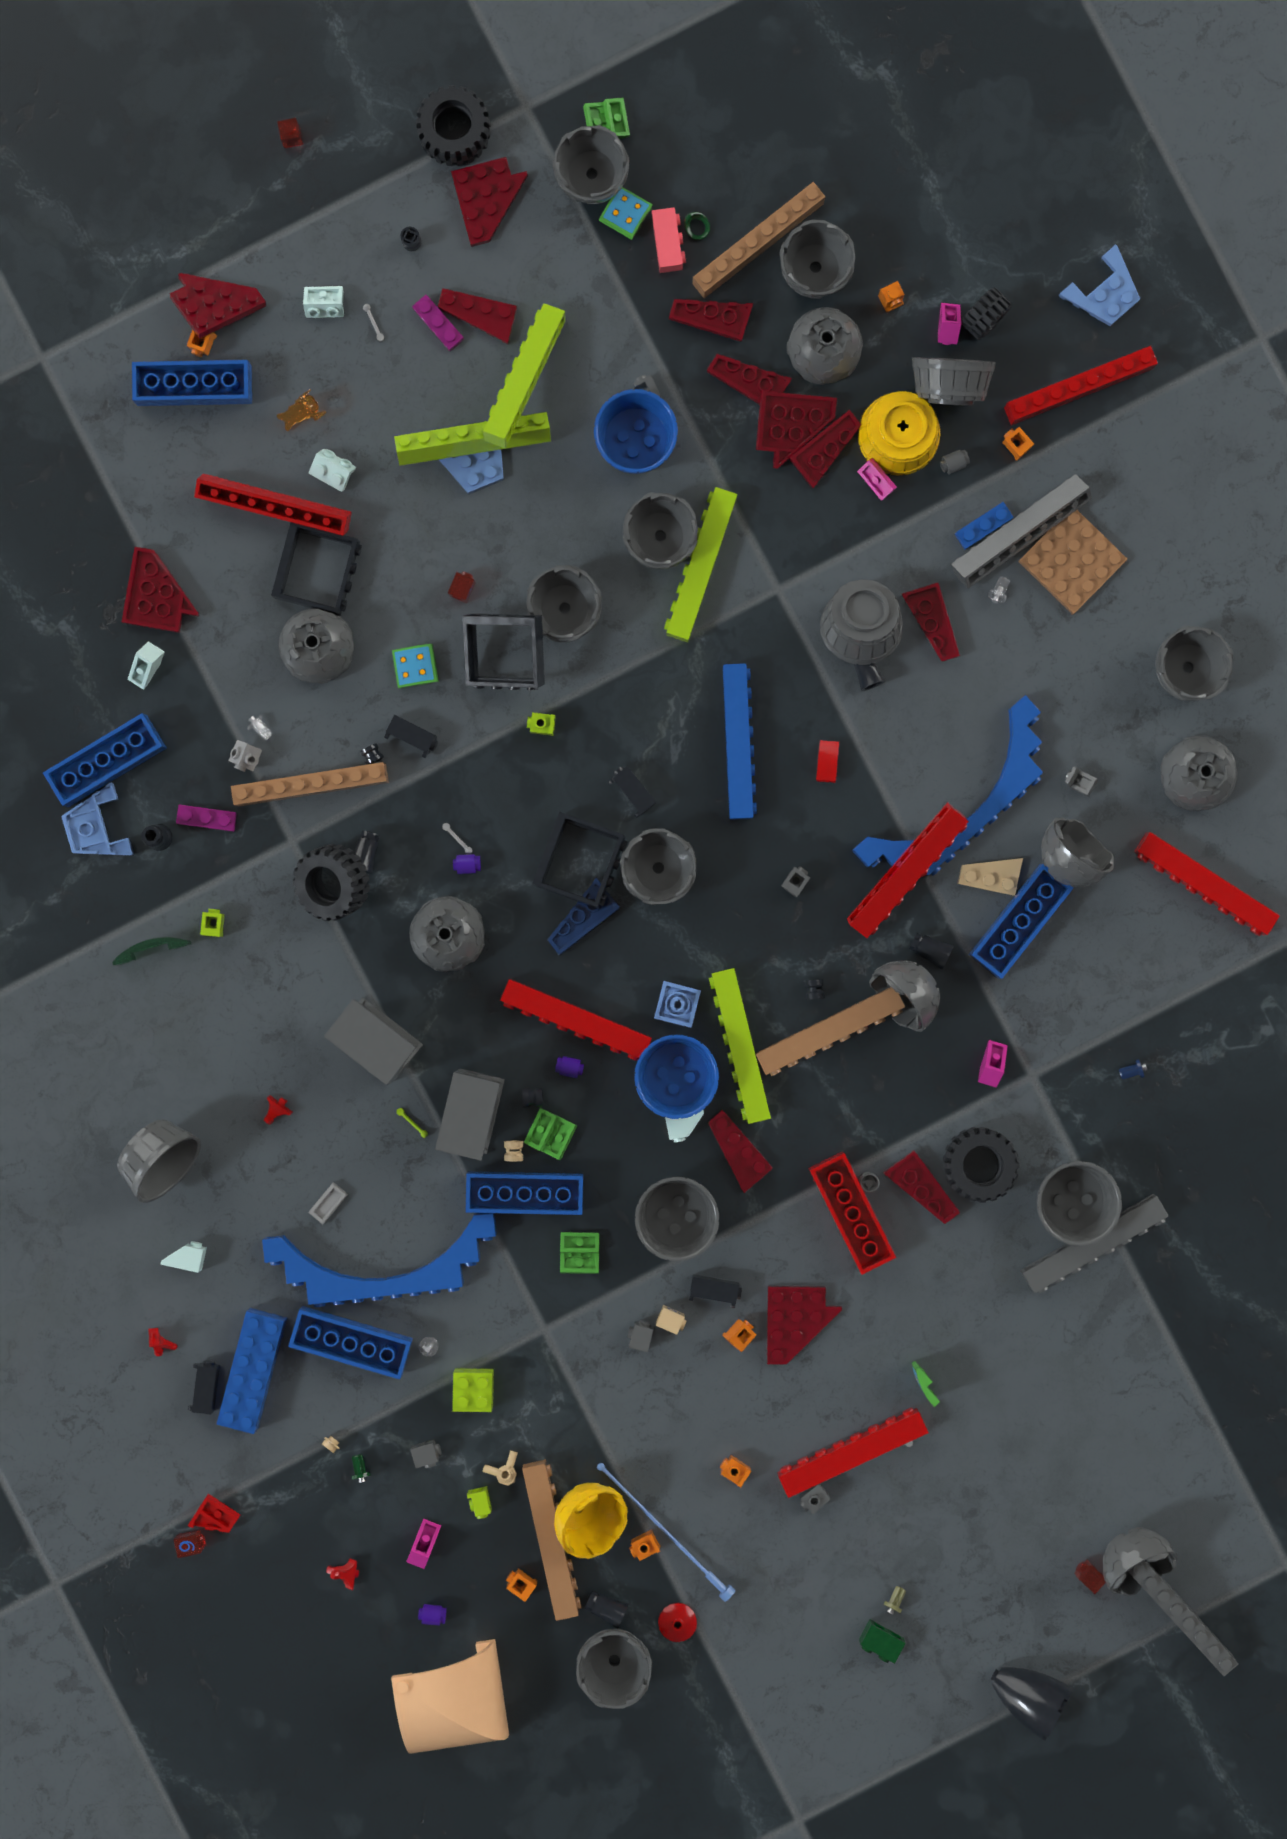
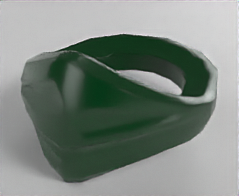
(699, 216)

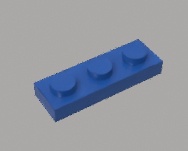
(984, 525)

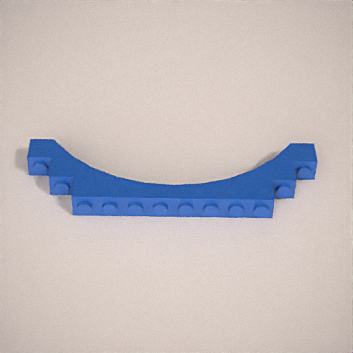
(1015, 777)
(330, 1286)

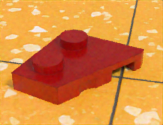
(214, 1515)

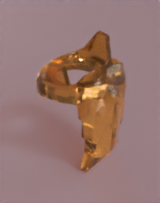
(304, 407)

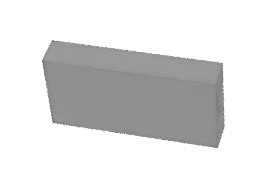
(328, 1203)

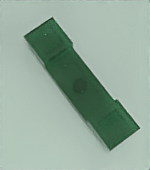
(129, 956)

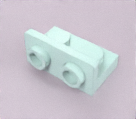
(323, 301)

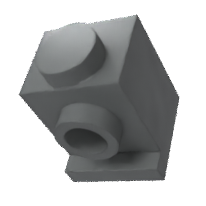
(792, 888)

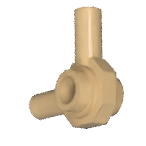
(505, 1474)

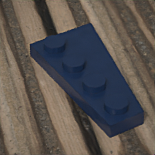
(582, 920)

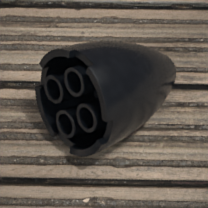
(1031, 1697)

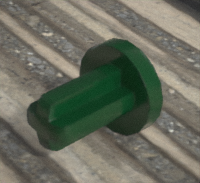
(359, 1468)

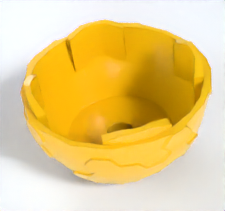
(590, 1520)

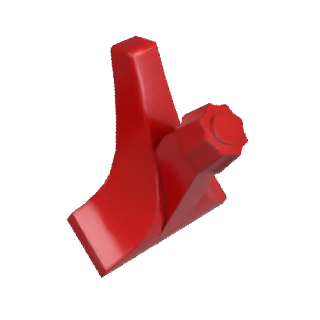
(276, 1109)
(158, 1342)
(346, 1573)

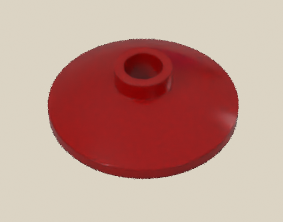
(677, 1613)

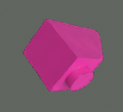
(949, 324)
(993, 1064)
(423, 1543)

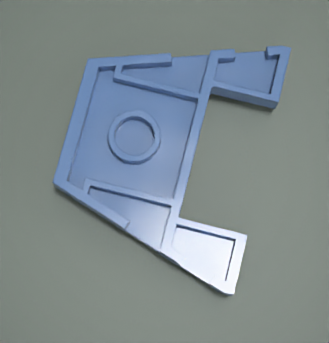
(1111, 297)
(476, 470)
(87, 829)

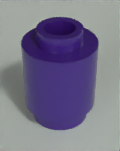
(467, 864)
(569, 1067)
(432, 1614)

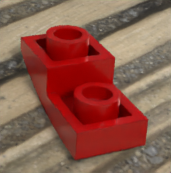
(827, 761)

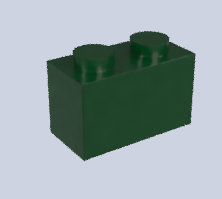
(881, 1641)

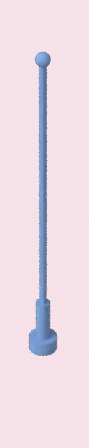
(726, 1591)

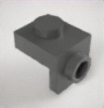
(1080, 781)

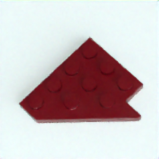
(485, 196)
(214, 303)
(790, 422)
(154, 594)
(794, 1319)

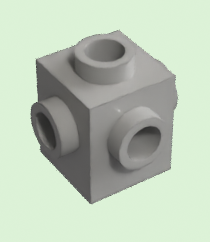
(244, 756)

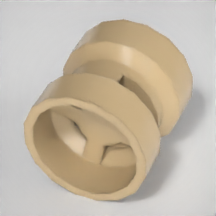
(513, 1150)

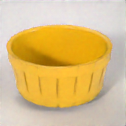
(894, 449)

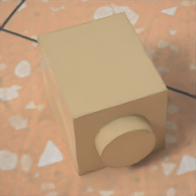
(671, 1320)

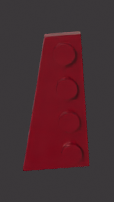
(482, 313)
(718, 318)
(747, 378)
(821, 451)
(932, 616)
(740, 1153)
(919, 1183)

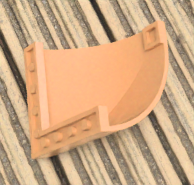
(452, 1703)

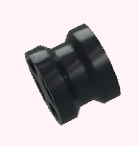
(371, 754)

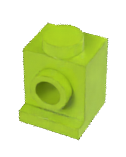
(546, 729)
(206, 927)
(480, 1502)

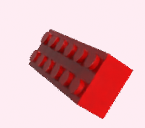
(852, 1212)

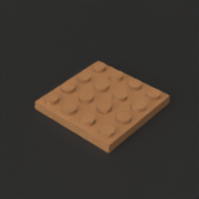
(1073, 561)

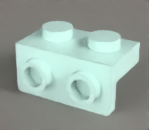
(331, 469)

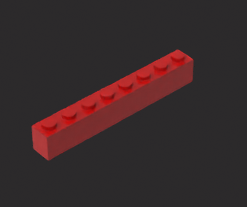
(1080, 385)
(272, 504)
(907, 870)
(1206, 883)
(575, 1018)
(852, 1452)

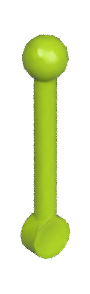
(400, 1111)

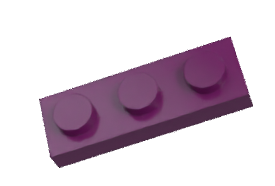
(437, 322)
(206, 818)

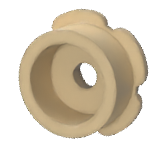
(331, 1444)

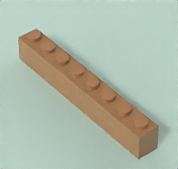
(758, 240)
(309, 784)
(830, 1030)
(554, 1557)

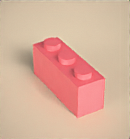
(668, 240)

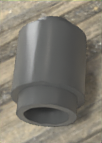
(954, 461)

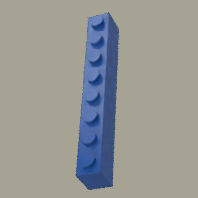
(738, 741)

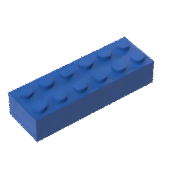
(192, 382)
(104, 760)
(1020, 922)
(524, 1193)
(350, 1342)
(251, 1370)

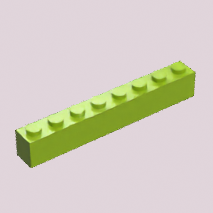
(524, 375)
(467, 440)
(701, 564)
(741, 1046)

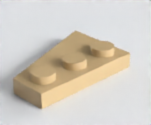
(992, 876)

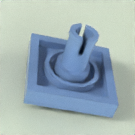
(677, 1004)

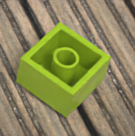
(473, 1390)

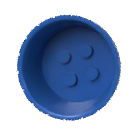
(635, 431)
(676, 1076)

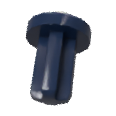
(1133, 1070)

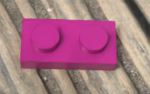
(876, 479)

